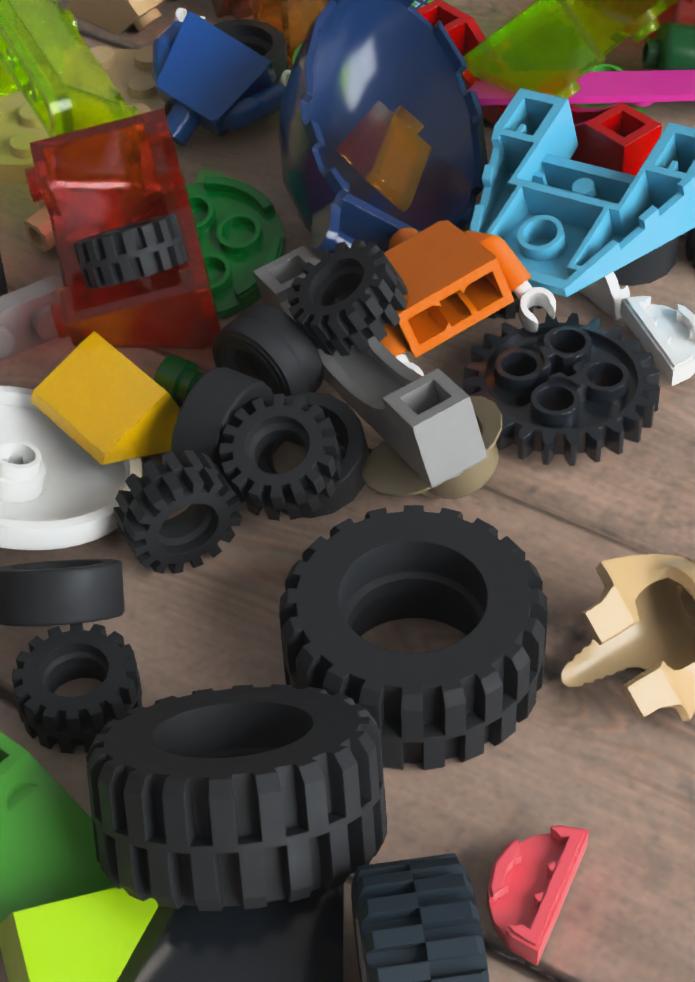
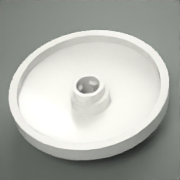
(49, 484)

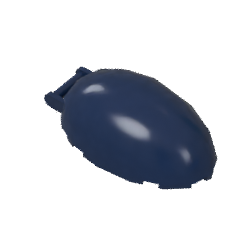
(342, 69)

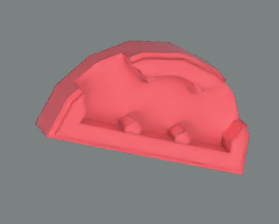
(531, 885)

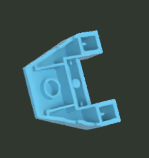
(573, 217)

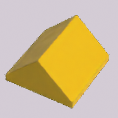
(107, 403)

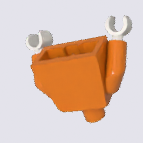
(454, 284)

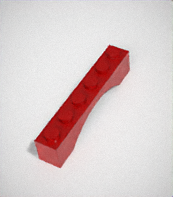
(606, 136)

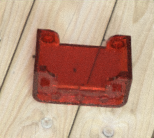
(108, 181)

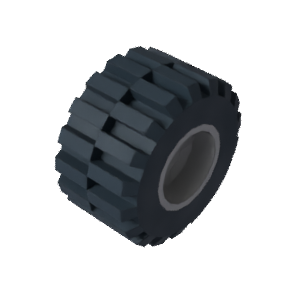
(417, 922)

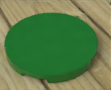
(237, 236)

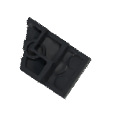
(239, 945)

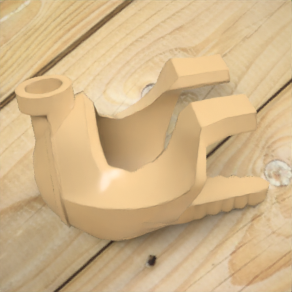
(646, 624)

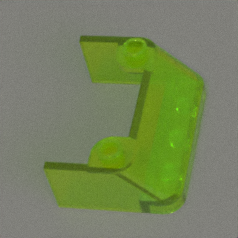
(560, 42)
(55, 68)

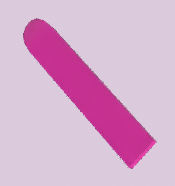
(612, 87)

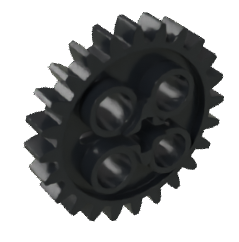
(565, 388)

